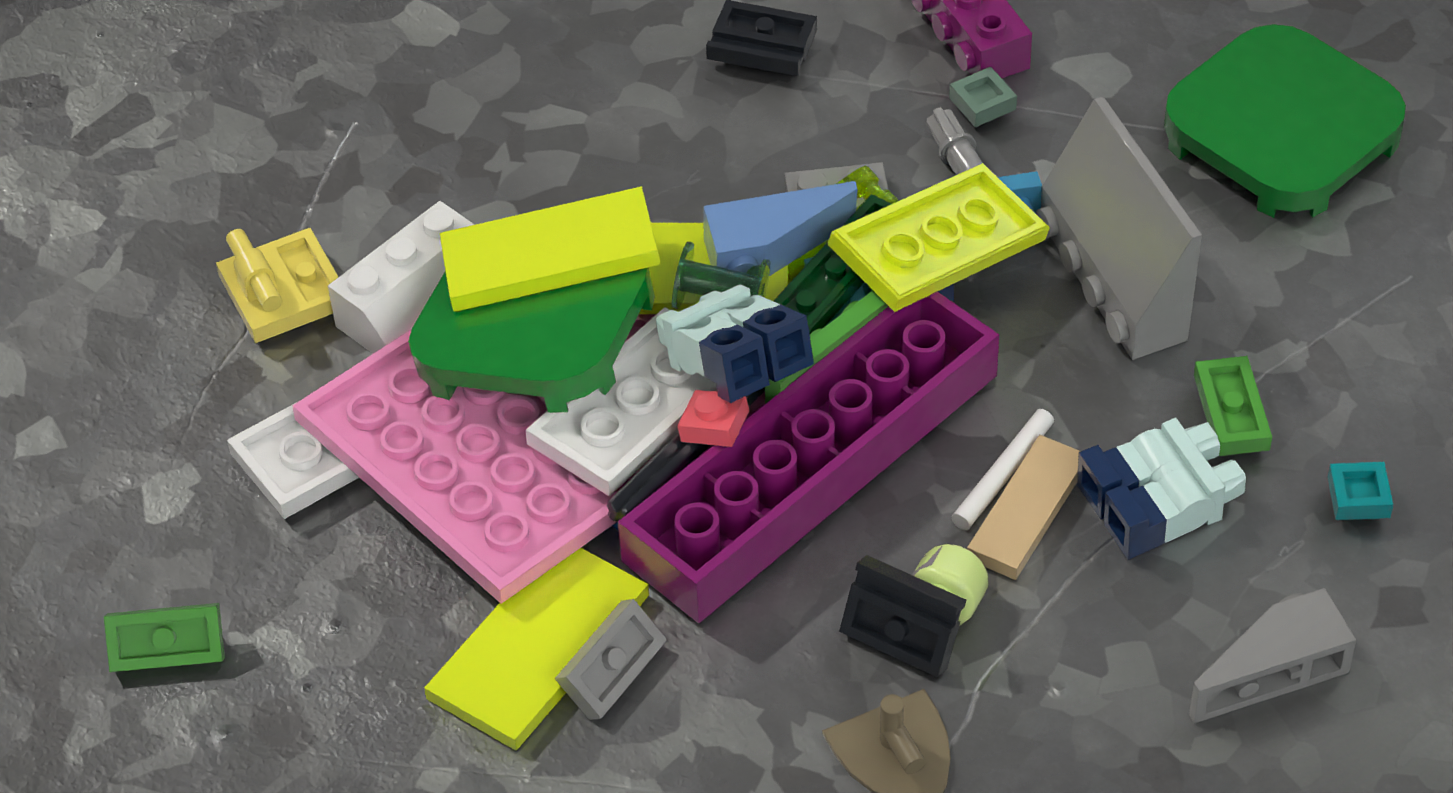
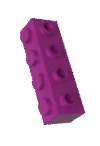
(981, 34)

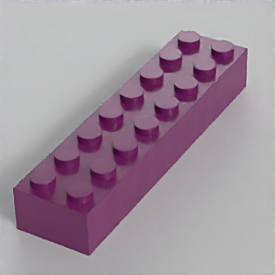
(807, 452)

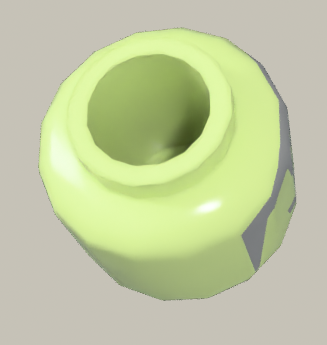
(956, 572)

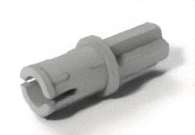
(955, 145)

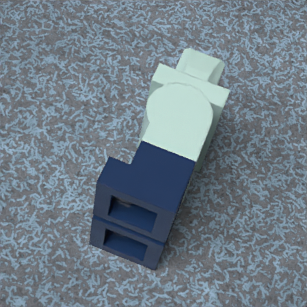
(736, 341)
(1158, 485)

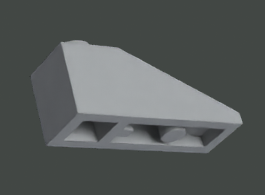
(1283, 651)

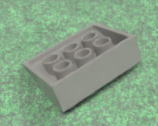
(1122, 234)

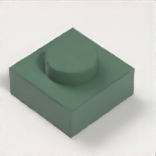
(982, 96)

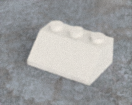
(393, 283)

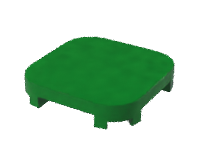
(1284, 117)
(533, 345)

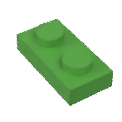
(1233, 405)
(164, 637)

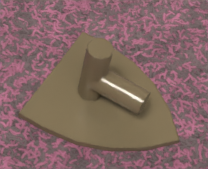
(895, 746)

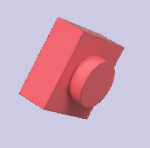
(712, 419)

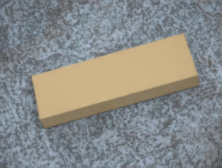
(1026, 507)

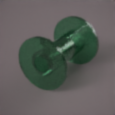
(704, 278)

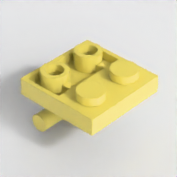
(277, 282)

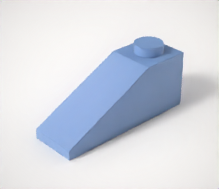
(775, 226)

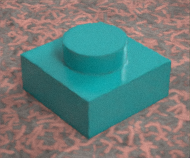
(1360, 490)

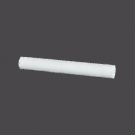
(1001, 470)

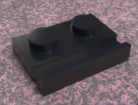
(761, 37)
(902, 615)

